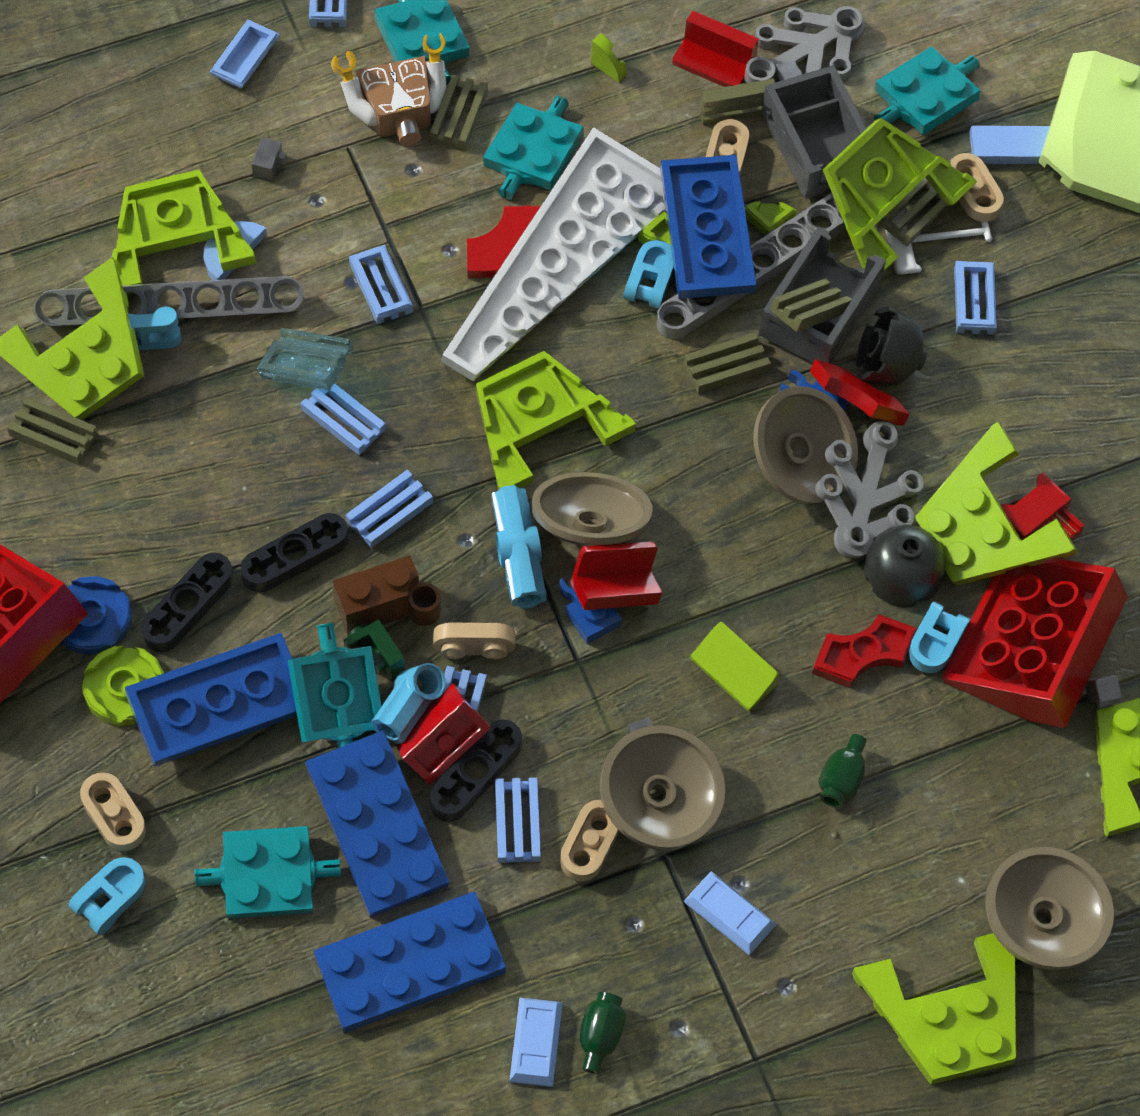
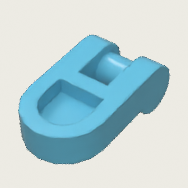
(653, 263)
(156, 329)
(932, 649)
(121, 882)

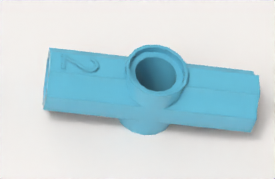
(518, 547)

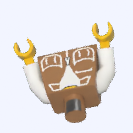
(396, 94)

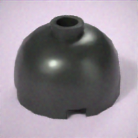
(891, 348)
(905, 565)

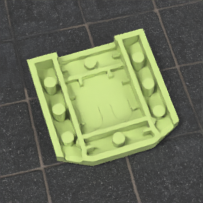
(1097, 129)

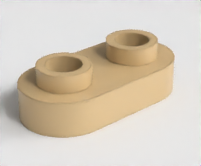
(730, 131)
(983, 192)
(484, 639)
(113, 814)
(588, 842)

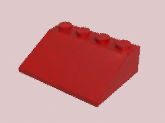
(34, 617)
(1038, 638)

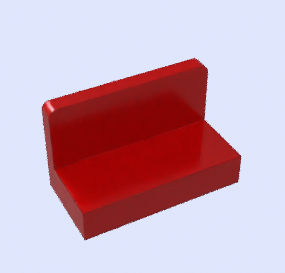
(715, 50)
(616, 576)
(442, 734)

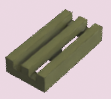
(466, 88)
(732, 102)
(896, 228)
(805, 300)
(723, 357)
(60, 418)

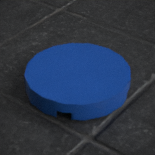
(100, 627)

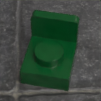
(384, 651)

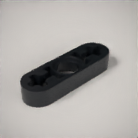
(300, 536)
(177, 630)
(448, 785)

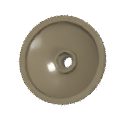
(808, 425)
(591, 509)
(675, 766)
(1062, 890)

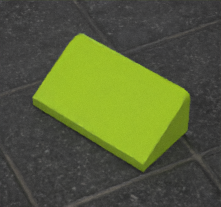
(735, 666)

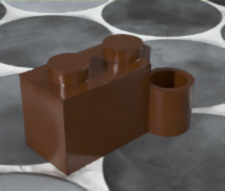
(385, 594)

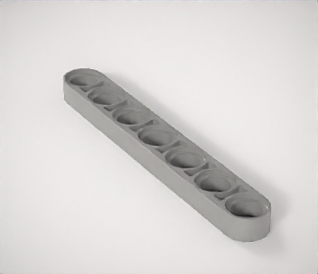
(768, 245)
(188, 293)

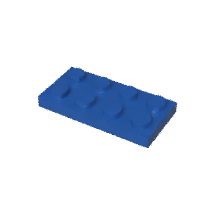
(707, 226)
(214, 699)
(377, 823)
(409, 961)

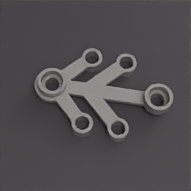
(808, 44)
(864, 492)

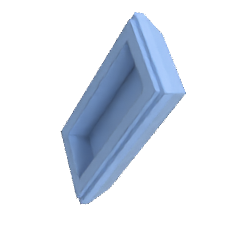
(244, 54)
(730, 913)
(536, 1042)

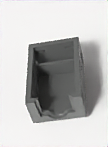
(811, 124)
(812, 265)

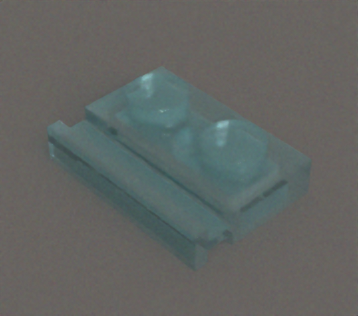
(305, 359)

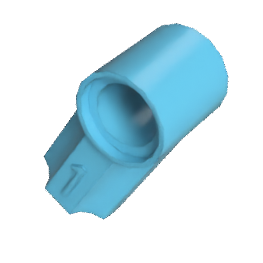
(407, 702)

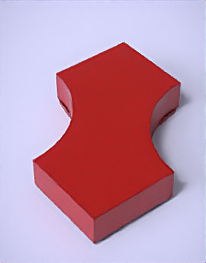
(490, 250)
(869, 399)
(850, 655)

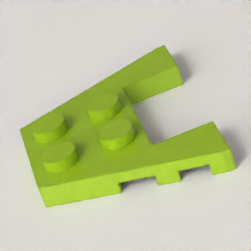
(877, 175)
(173, 215)
(92, 360)
(534, 401)
(973, 524)
(1119, 761)
(955, 1028)

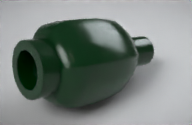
(843, 773)
(601, 1029)

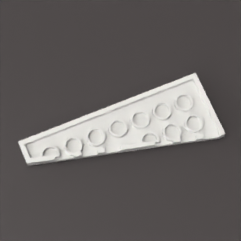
(579, 228)

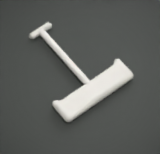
(906, 261)

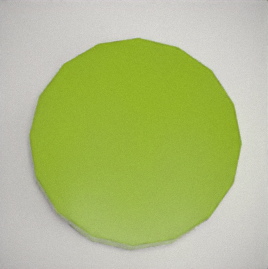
(109, 675)

